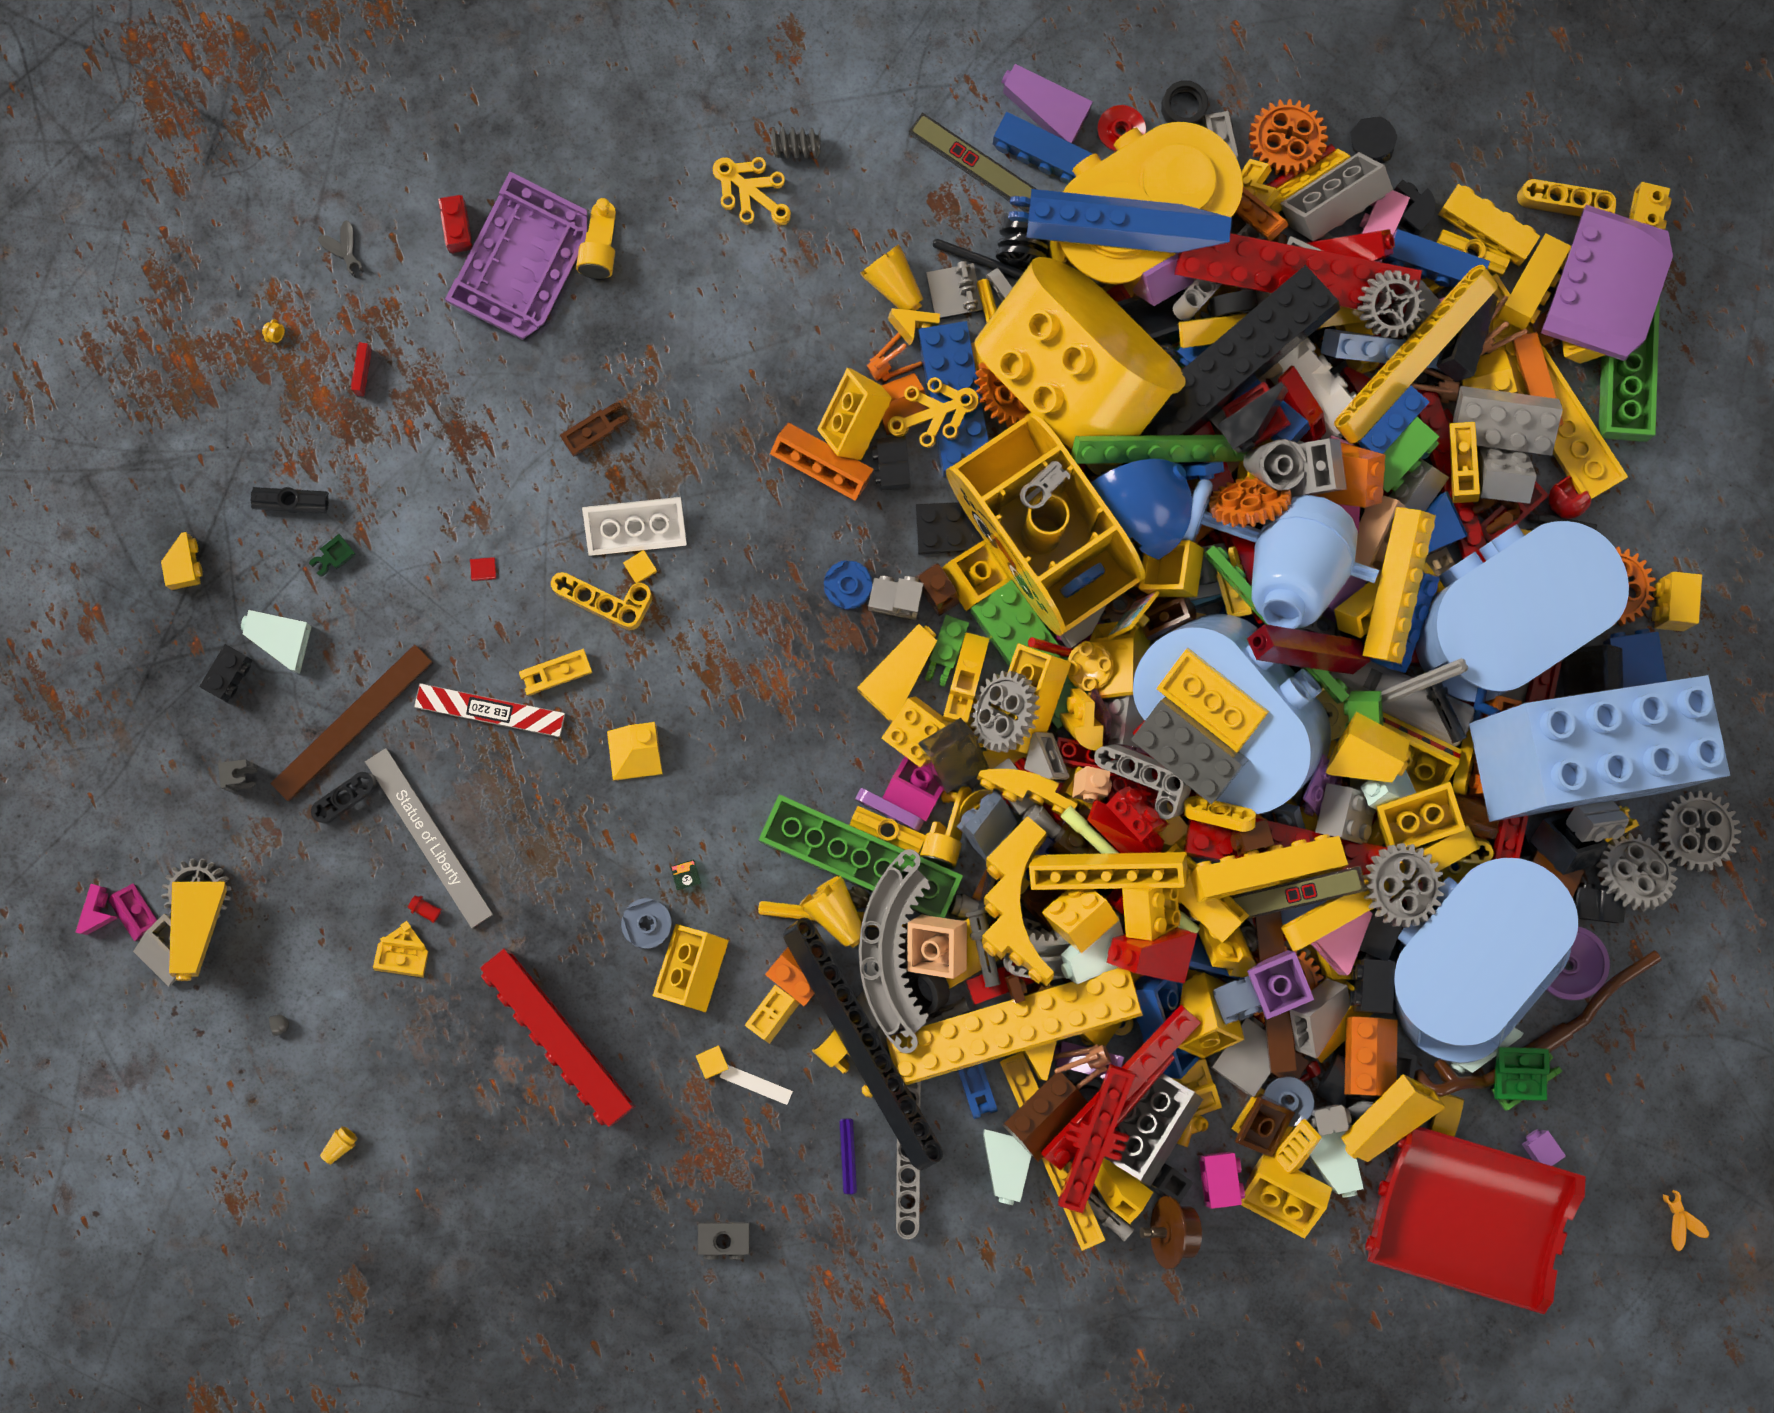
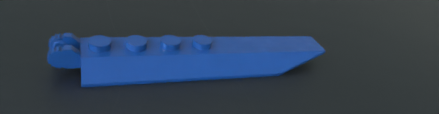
(1120, 222)

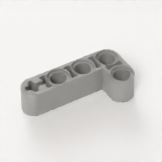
(1143, 775)

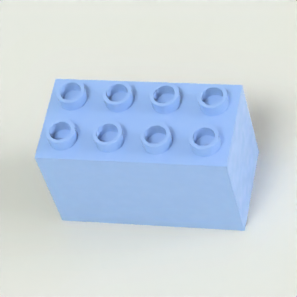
(1599, 747)

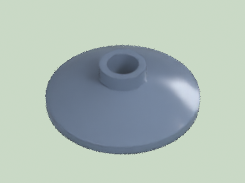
(1303, 1096)

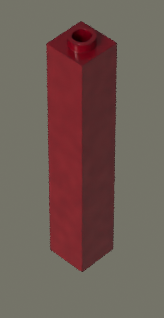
(1307, 649)

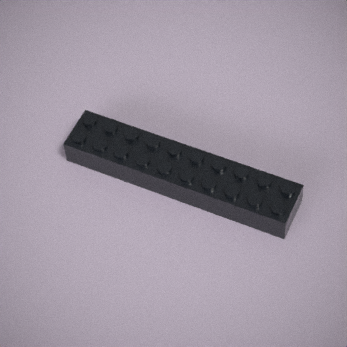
(1246, 353)

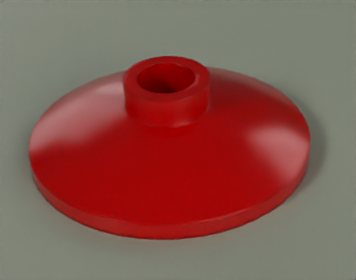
(1118, 117)

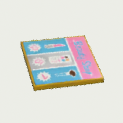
(1134, 616)

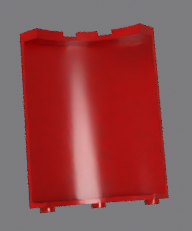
(1474, 1218)

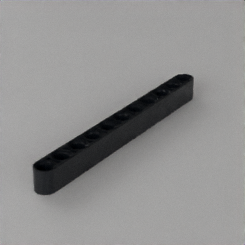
(863, 1044)

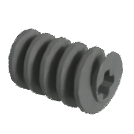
(796, 143)

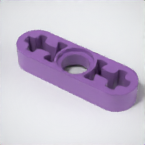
(889, 810)

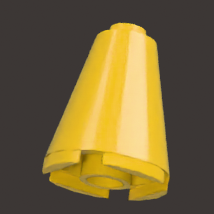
(894, 279)
(835, 911)

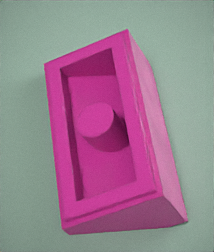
(132, 911)

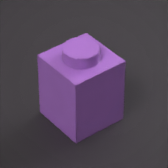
(1543, 1147)

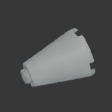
(1277, 464)

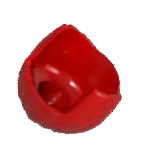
(1566, 501)

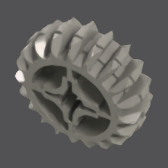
(1400, 320)
(201, 869)

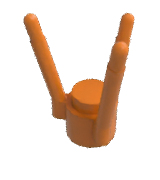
(880, 365)

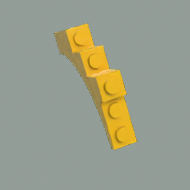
(1008, 933)

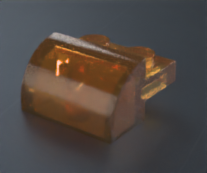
(1475, 815)

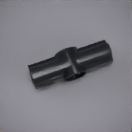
(274, 499)

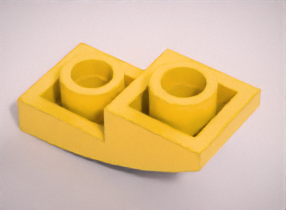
(1448, 1119)

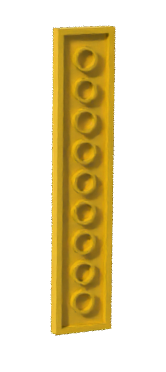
(1578, 442)
(1017, 1026)

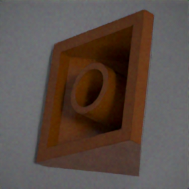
(1265, 1125)

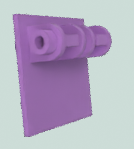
(1317, 786)

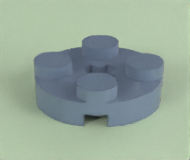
(634, 916)

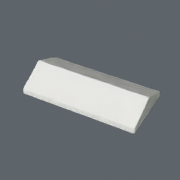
(634, 526)

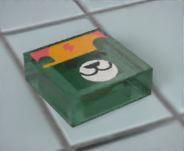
(685, 875)

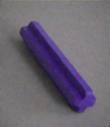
(848, 1156)

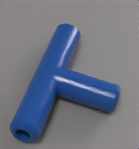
(1481, 707)

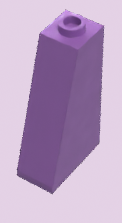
(1047, 102)

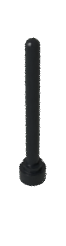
(977, 258)

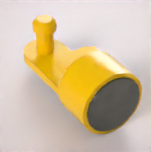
(596, 254)
(944, 844)
(832, 1052)

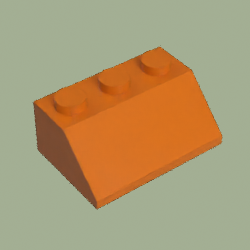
(1370, 1055)

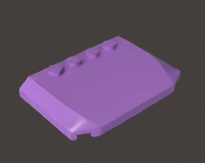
(520, 258)
(1609, 284)

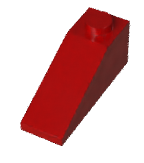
(1118, 834)

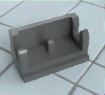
(233, 775)

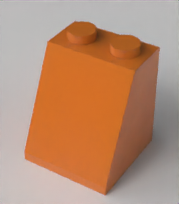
(1363, 477)

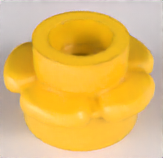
(273, 331)

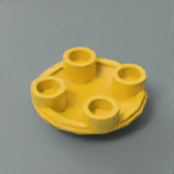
(1090, 666)

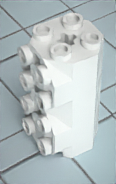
(1325, 387)

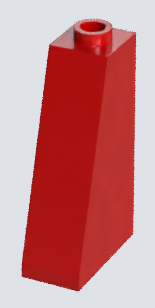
(1366, 246)

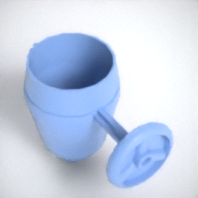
(1297, 557)

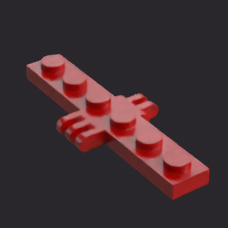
(1096, 1138)

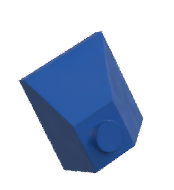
(1448, 525)

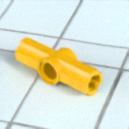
(1498, 260)
(872, 823)

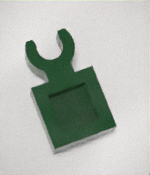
(335, 553)

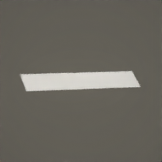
(757, 1084)

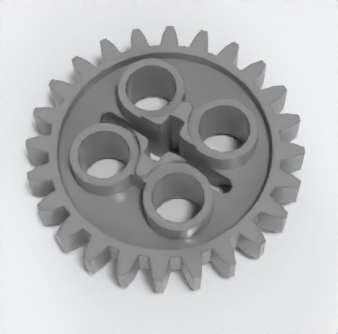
(1013, 695)
(1721, 832)
(1637, 872)
(1418, 902)

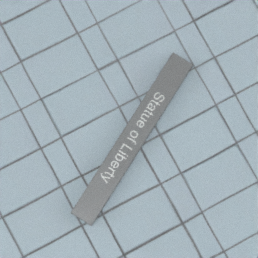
(429, 838)

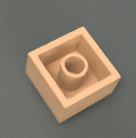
(937, 946)

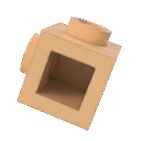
(1091, 784)

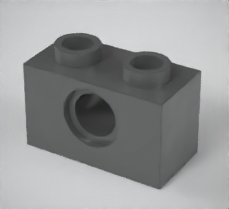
(737, 1231)

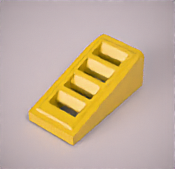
(1287, 1152)

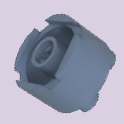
(1237, 1000)

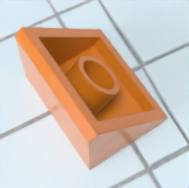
(899, 404)

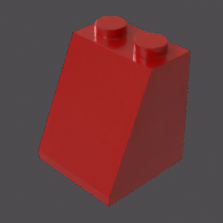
(1162, 958)

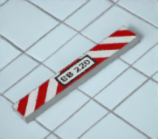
(489, 710)

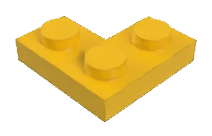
(1253, 177)

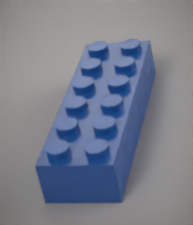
(949, 356)

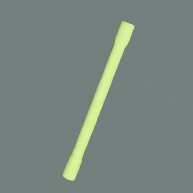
(1081, 826)

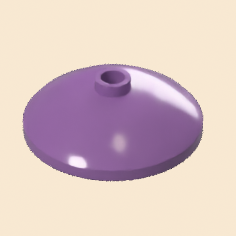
(1589, 968)

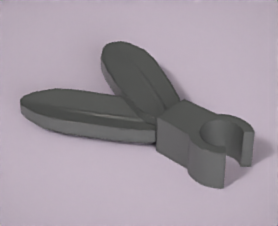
(345, 248)

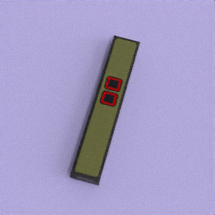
(969, 159)
(1302, 892)

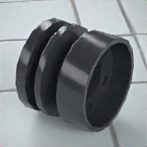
(1015, 247)

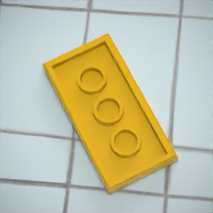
(1212, 700)

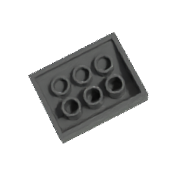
(1155, 1127)

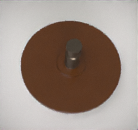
(1173, 1232)

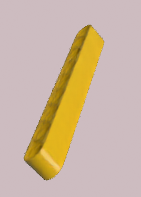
(1416, 354)
(1344, 909)

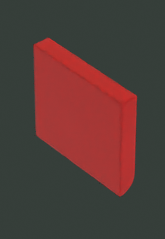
(483, 569)

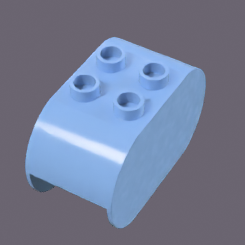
(1522, 606)
(1290, 737)
(1482, 958)

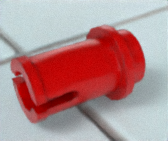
(424, 908)

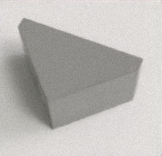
(1045, 757)

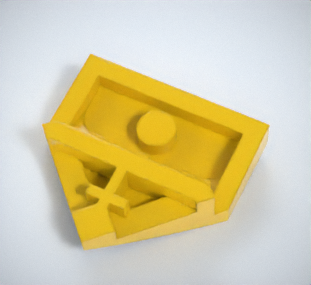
(401, 953)

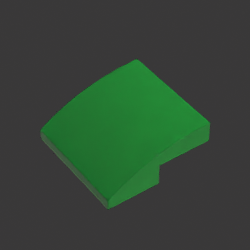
(1521, 1074)

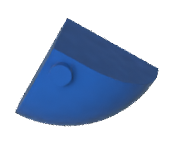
(1149, 503)

